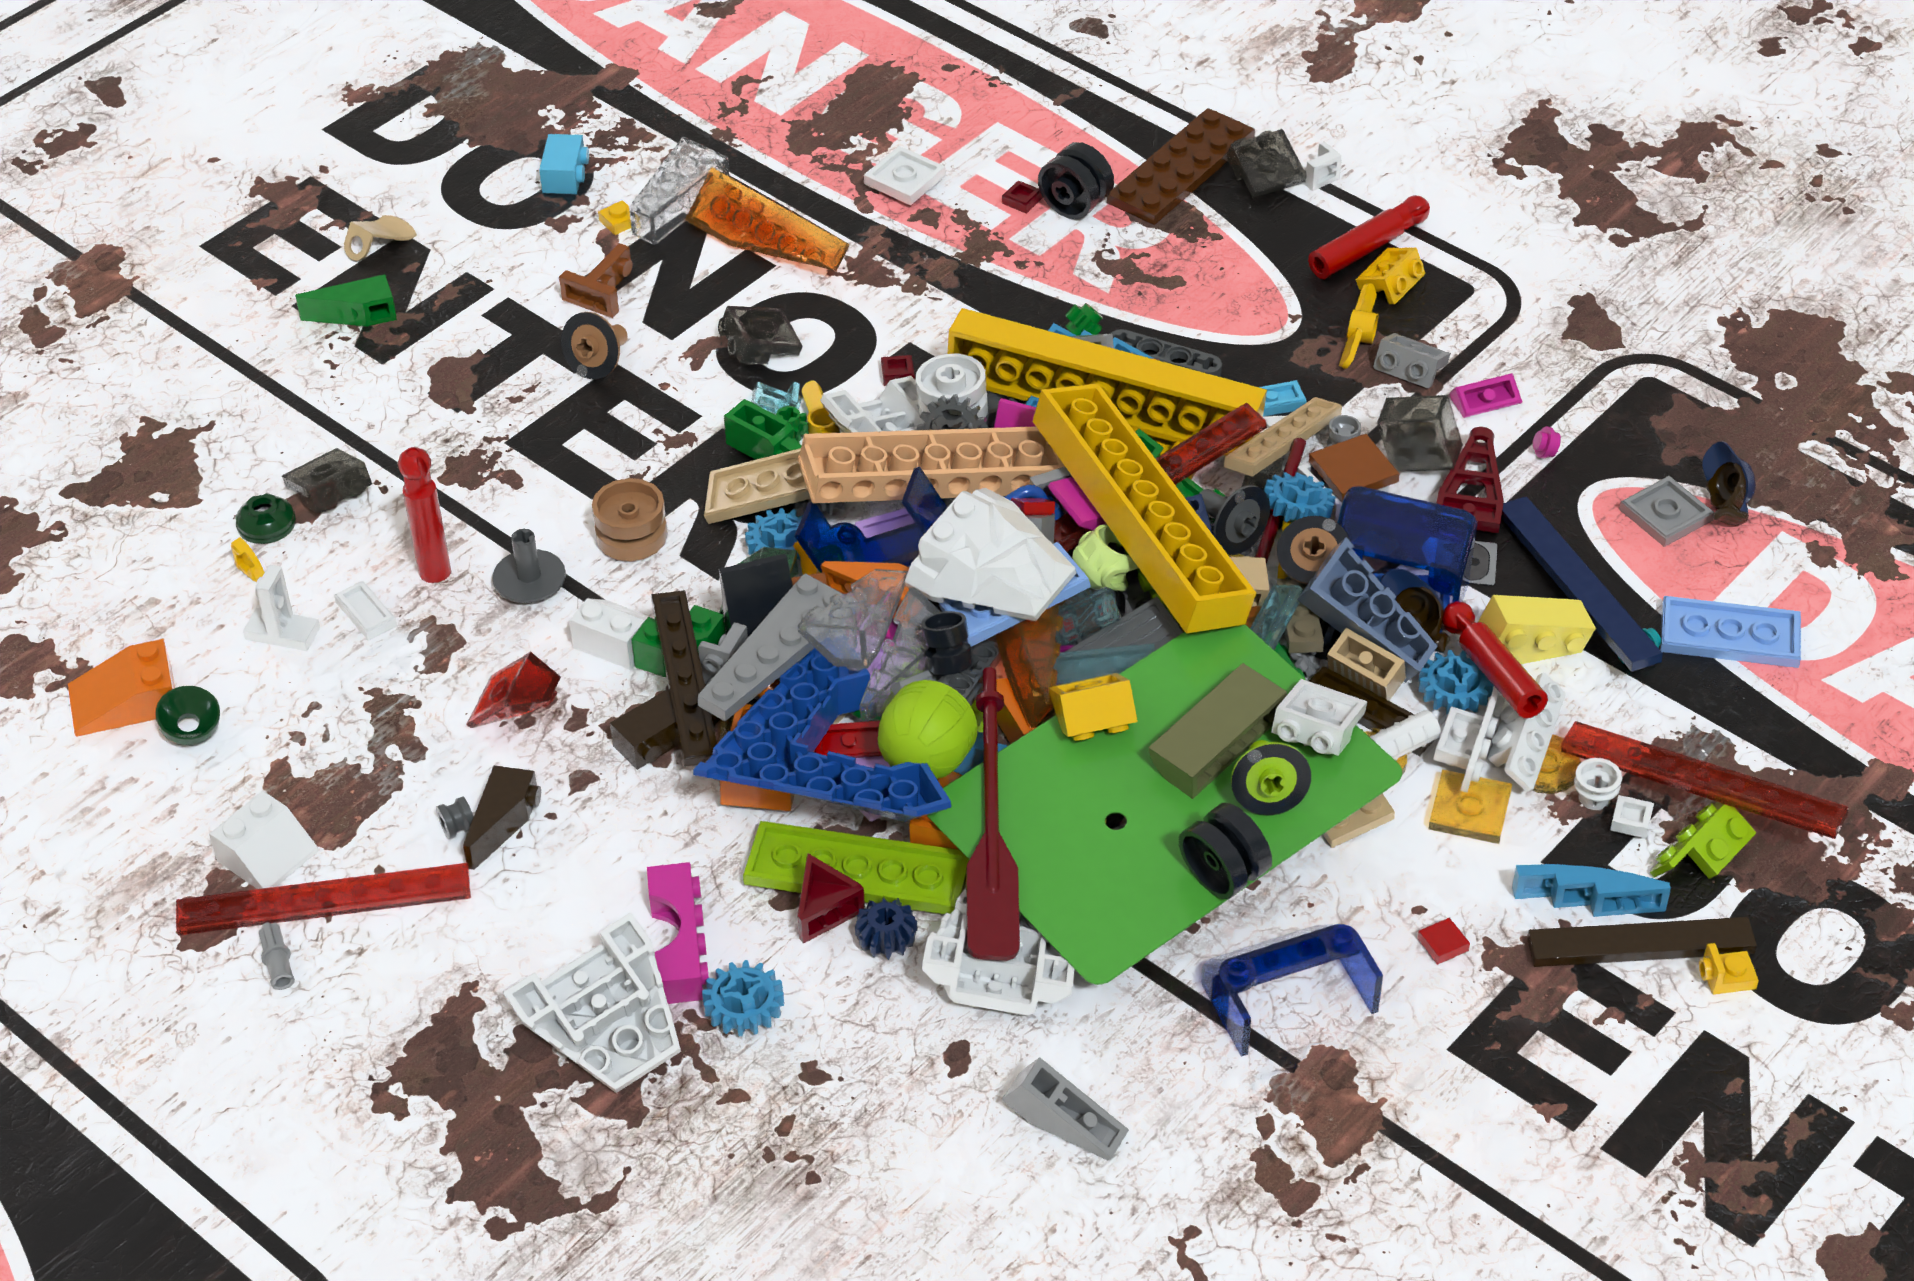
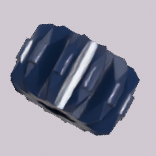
(886, 927)

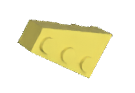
(1538, 626)

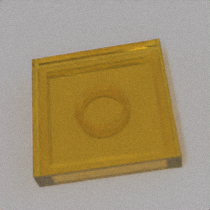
(1471, 814)

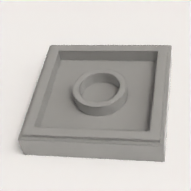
(1666, 511)

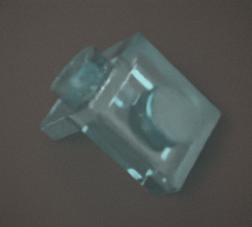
(774, 399)

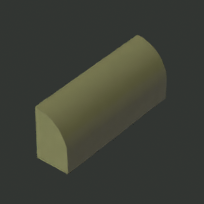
(1217, 730)

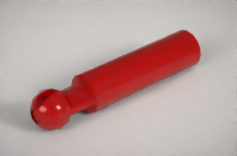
(1368, 236)
(424, 516)
(1495, 660)

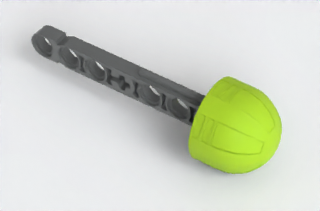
(935, 719)

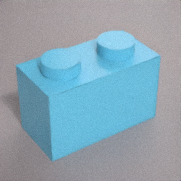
(563, 164)

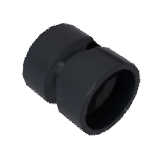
(945, 639)

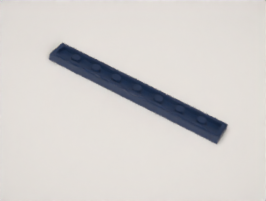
(1581, 584)

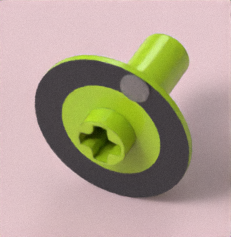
(1270, 778)

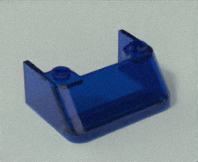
(1412, 535)
(847, 542)
(1275, 958)

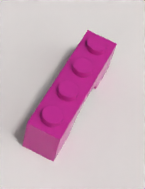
(672, 900)

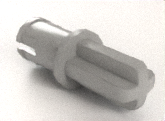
(276, 956)

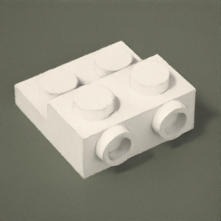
(1318, 717)

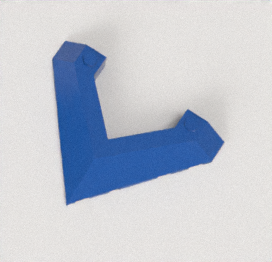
(783, 728)

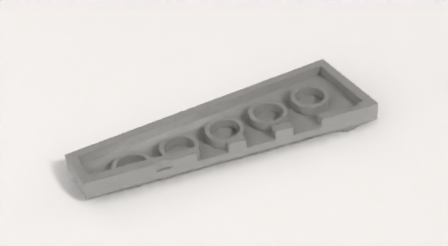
(767, 651)

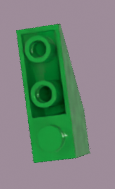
(351, 303)

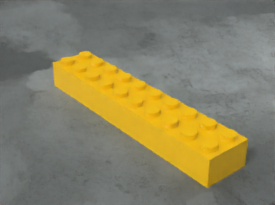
(1148, 392)
(1144, 508)

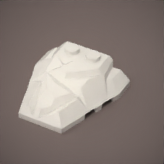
(893, 411)
(989, 557)
(1005, 986)
(604, 1007)

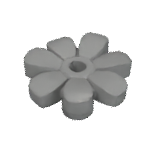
(1306, 662)

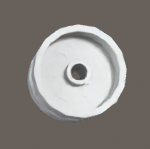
(949, 376)

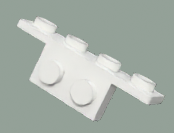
(1465, 739)
(1525, 741)

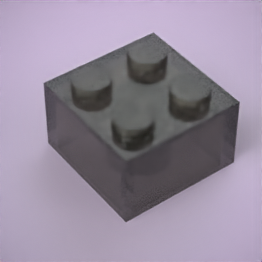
(1420, 433)

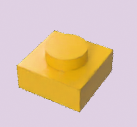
(616, 217)

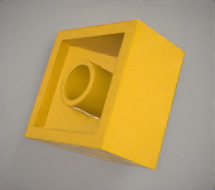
(1094, 705)

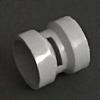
(1342, 429)

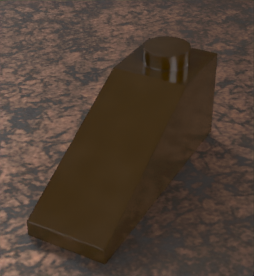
(501, 811)

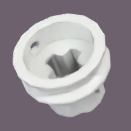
(1601, 792)

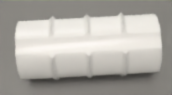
(1408, 734)

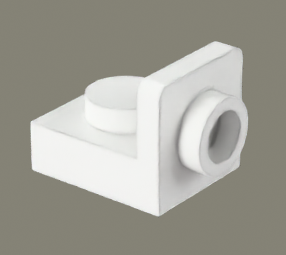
(1324, 168)

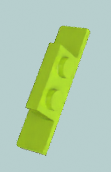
(1710, 842)

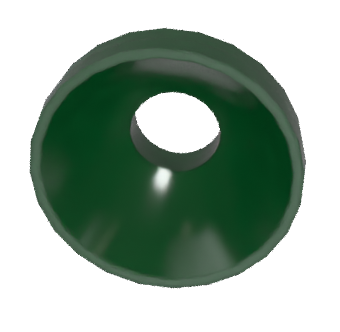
(266, 525)
(187, 703)

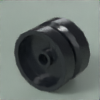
(1076, 180)
(1225, 850)

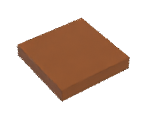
(1353, 464)

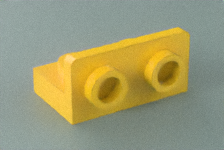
(1394, 272)

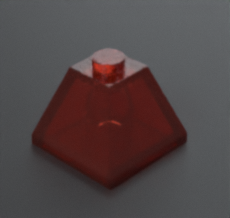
(515, 691)

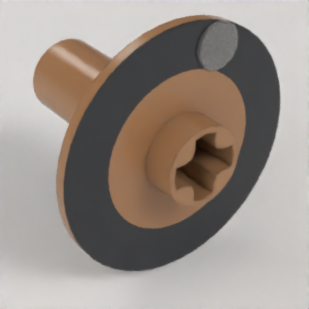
(592, 344)
(1306, 546)

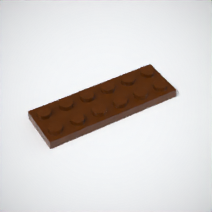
(1178, 166)

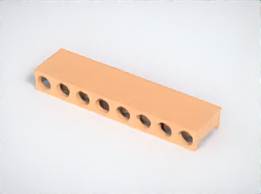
(954, 460)

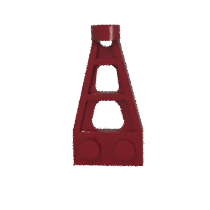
(1485, 510)

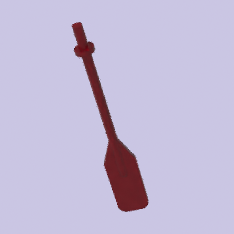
(992, 871)

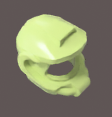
(1100, 562)

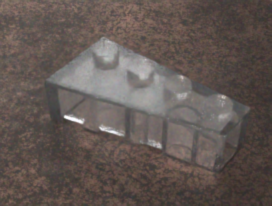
(672, 190)

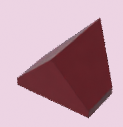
(826, 899)

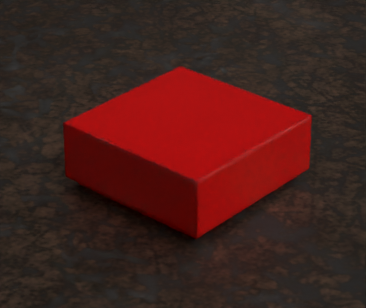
(1035, 506)
(1443, 940)

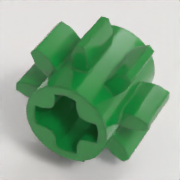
(1082, 319)
(797, 420)

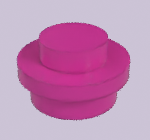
(1546, 442)

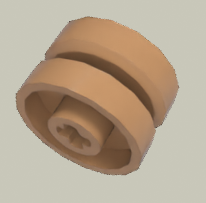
(629, 519)

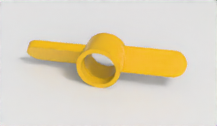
(1361, 325)
(818, 416)

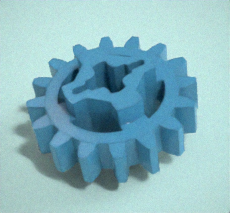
(1298, 497)
(773, 531)
(1454, 683)
(743, 998)

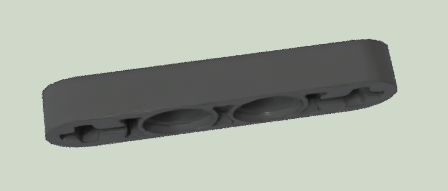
(1168, 351)

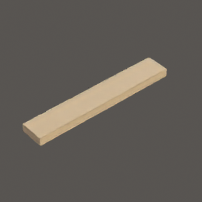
(1278, 438)

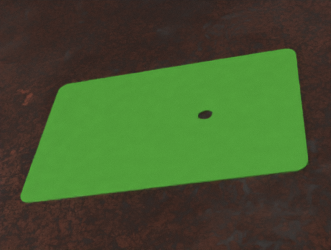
(1127, 891)

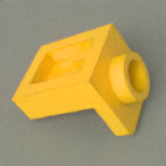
(1727, 971)

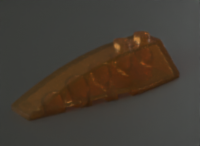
(760, 224)
(1028, 660)

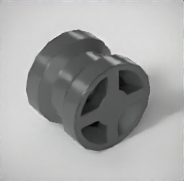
(455, 817)

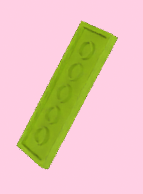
(915, 873)

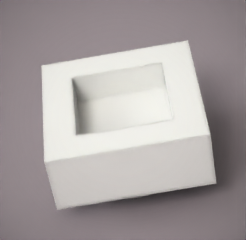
(1632, 816)

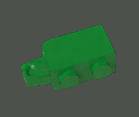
(758, 431)

